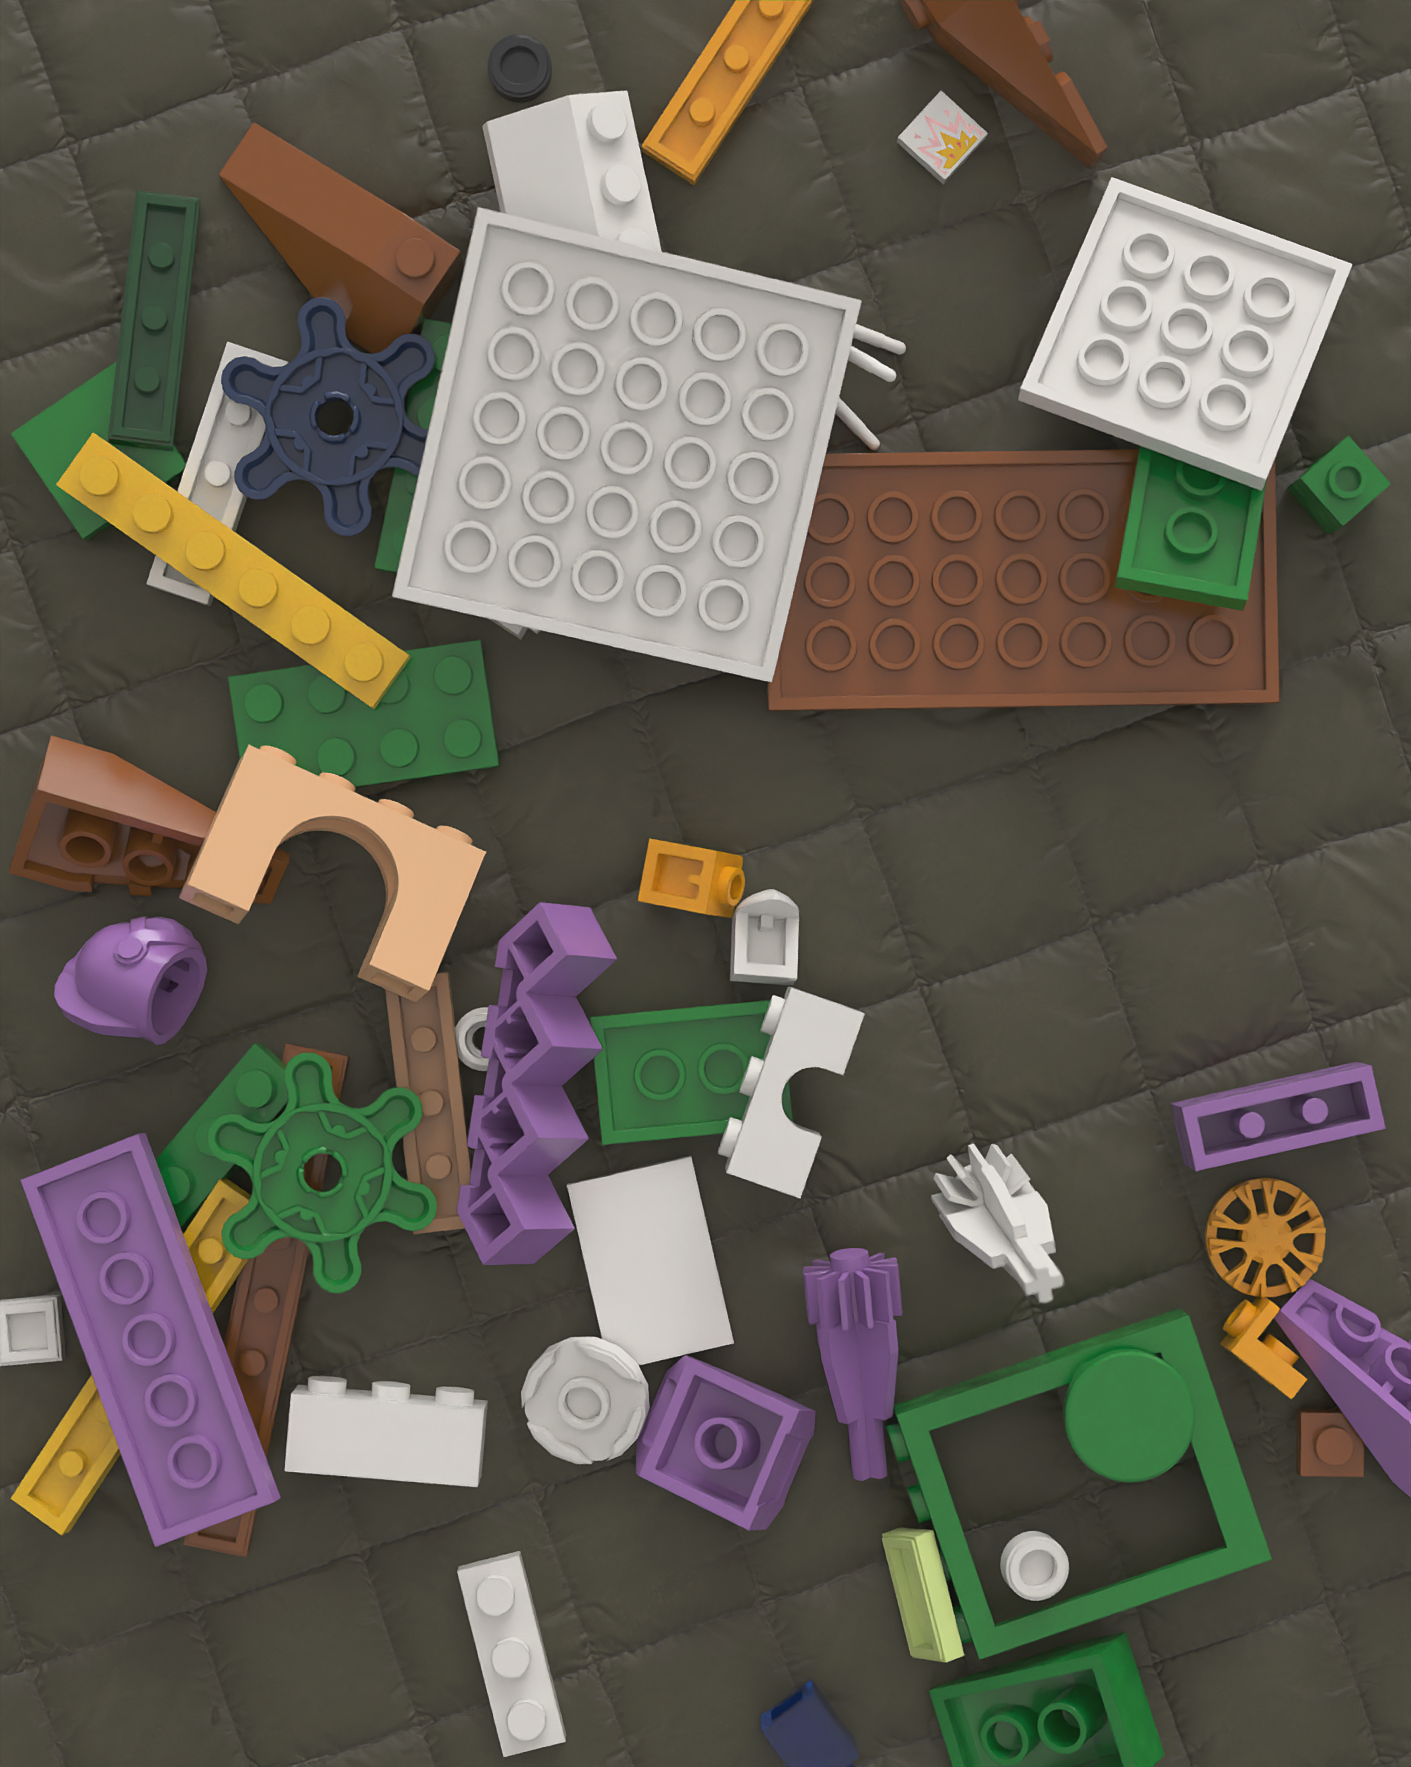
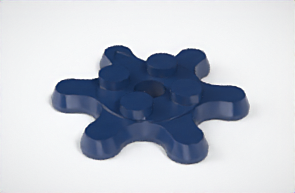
(290, 406)

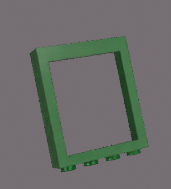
(1177, 1343)

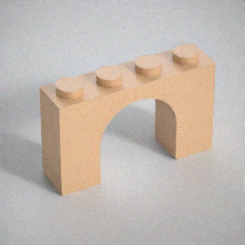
(422, 867)

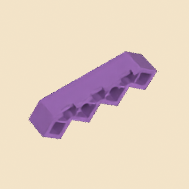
(524, 1117)

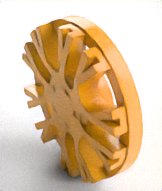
(1265, 1237)

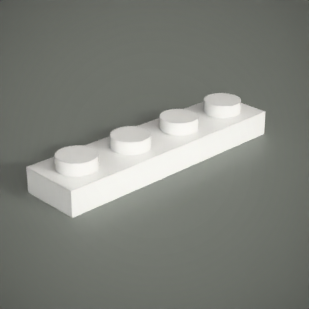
(208, 480)

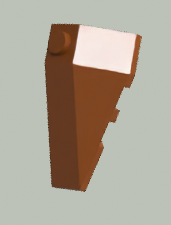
(1014, 61)
(343, 240)
(113, 825)

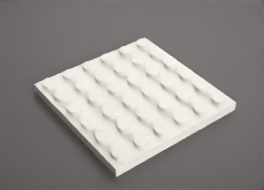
(625, 446)

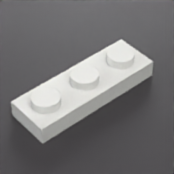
(511, 1653)

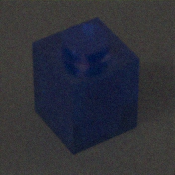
(808, 1731)

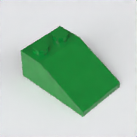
(1052, 1710)

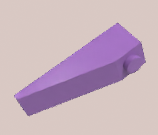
(1360, 1369)

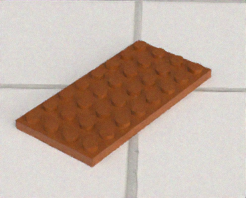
(999, 591)

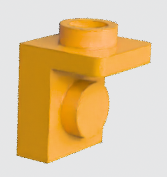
(692, 878)
(1266, 1358)

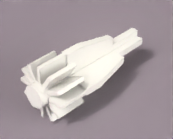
(1000, 1218)

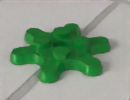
(332, 1218)

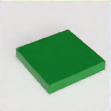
(61, 431)

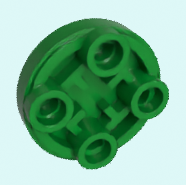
(1128, 1415)

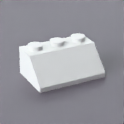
(574, 167)

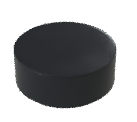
(519, 68)

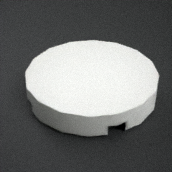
(585, 1400)

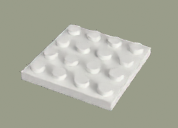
(1185, 333)

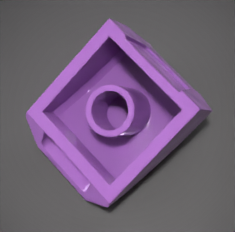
(723, 1442)

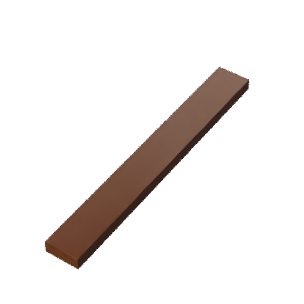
(264, 1327)

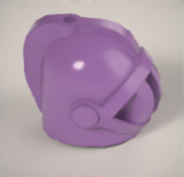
(124, 979)

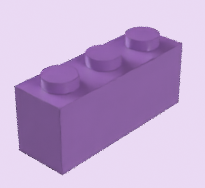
(1277, 1116)

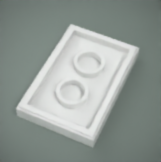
(651, 1261)

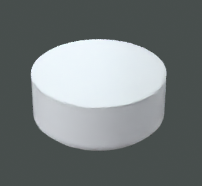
(1034, 1565)

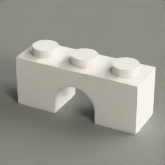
(766, 1142)

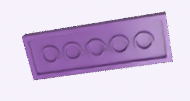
(150, 1339)

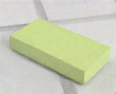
(922, 1594)

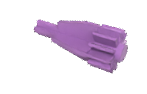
(853, 1313)

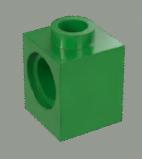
(1338, 485)

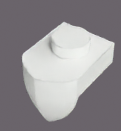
(765, 939)

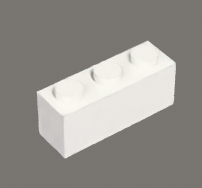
(386, 1432)

